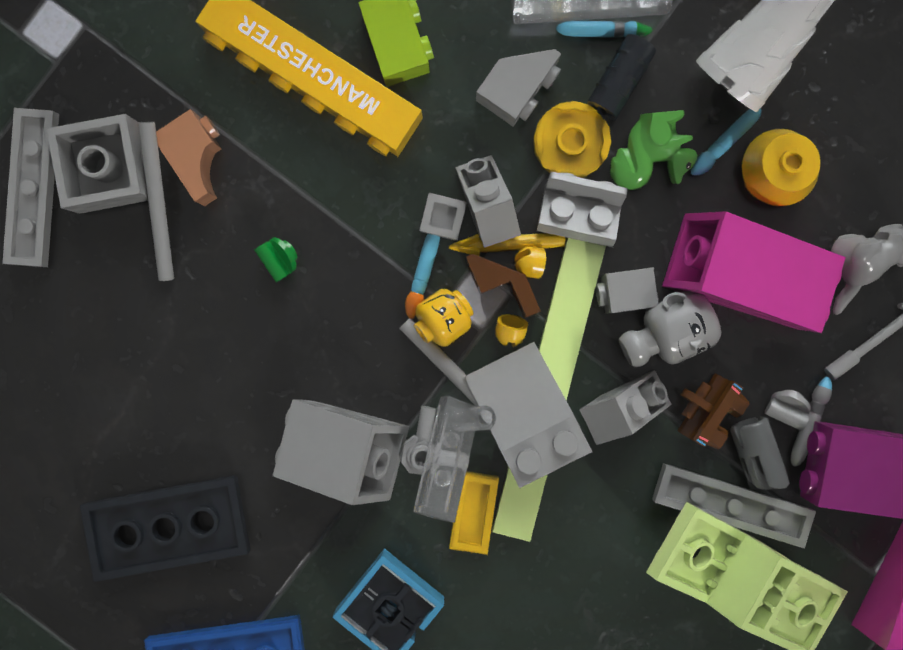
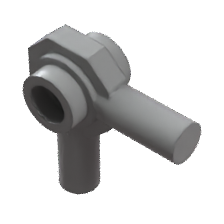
(416, 447)

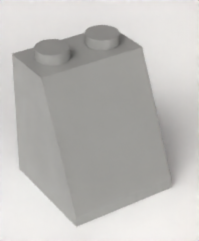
(340, 452)

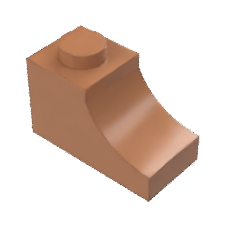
(189, 149)

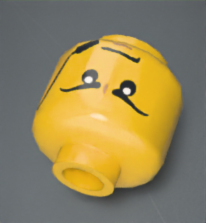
(443, 317)

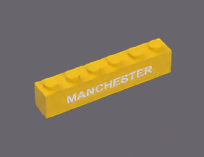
(311, 71)

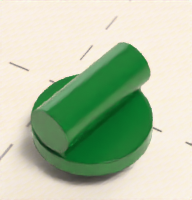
(278, 257)

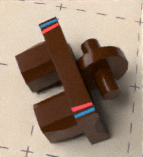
(708, 408)

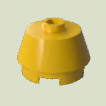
(780, 167)

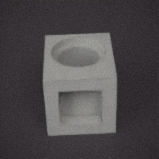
(627, 290)

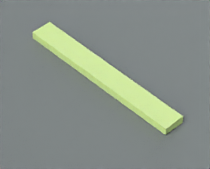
(560, 350)

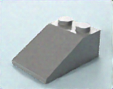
(532, 416)

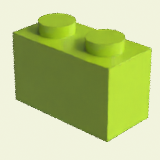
(396, 39)

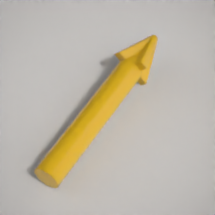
(473, 244)

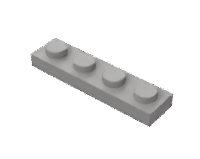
(29, 189)
(735, 505)

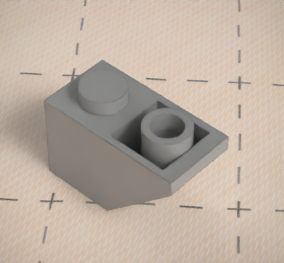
(515, 82)
(488, 201)
(626, 408)

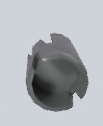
(759, 454)

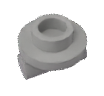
(789, 408)

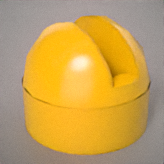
(531, 261)
(511, 329)

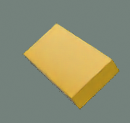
(475, 513)

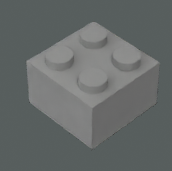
(98, 163)

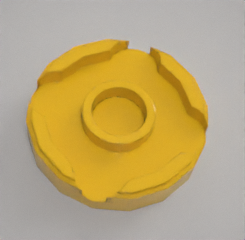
(572, 139)

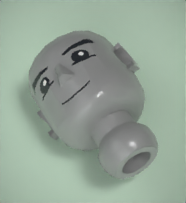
(674, 330)

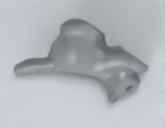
(866, 259)

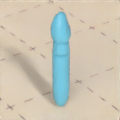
(725, 142)

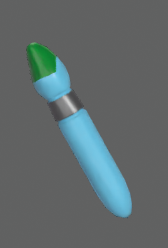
(603, 29)

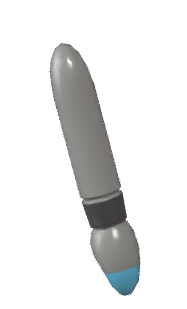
(820, 397)

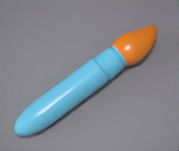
(422, 274)

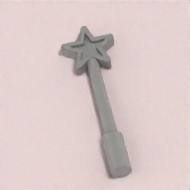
(853, 357)

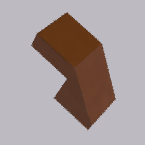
(491, 275)

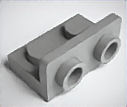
(581, 209)

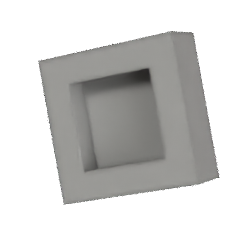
(443, 216)

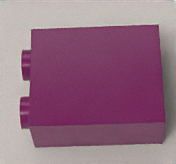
(854, 470)

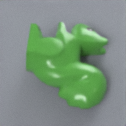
(653, 141)

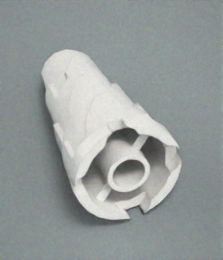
(760, 48)

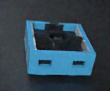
(388, 605)

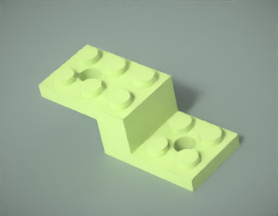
(746, 580)

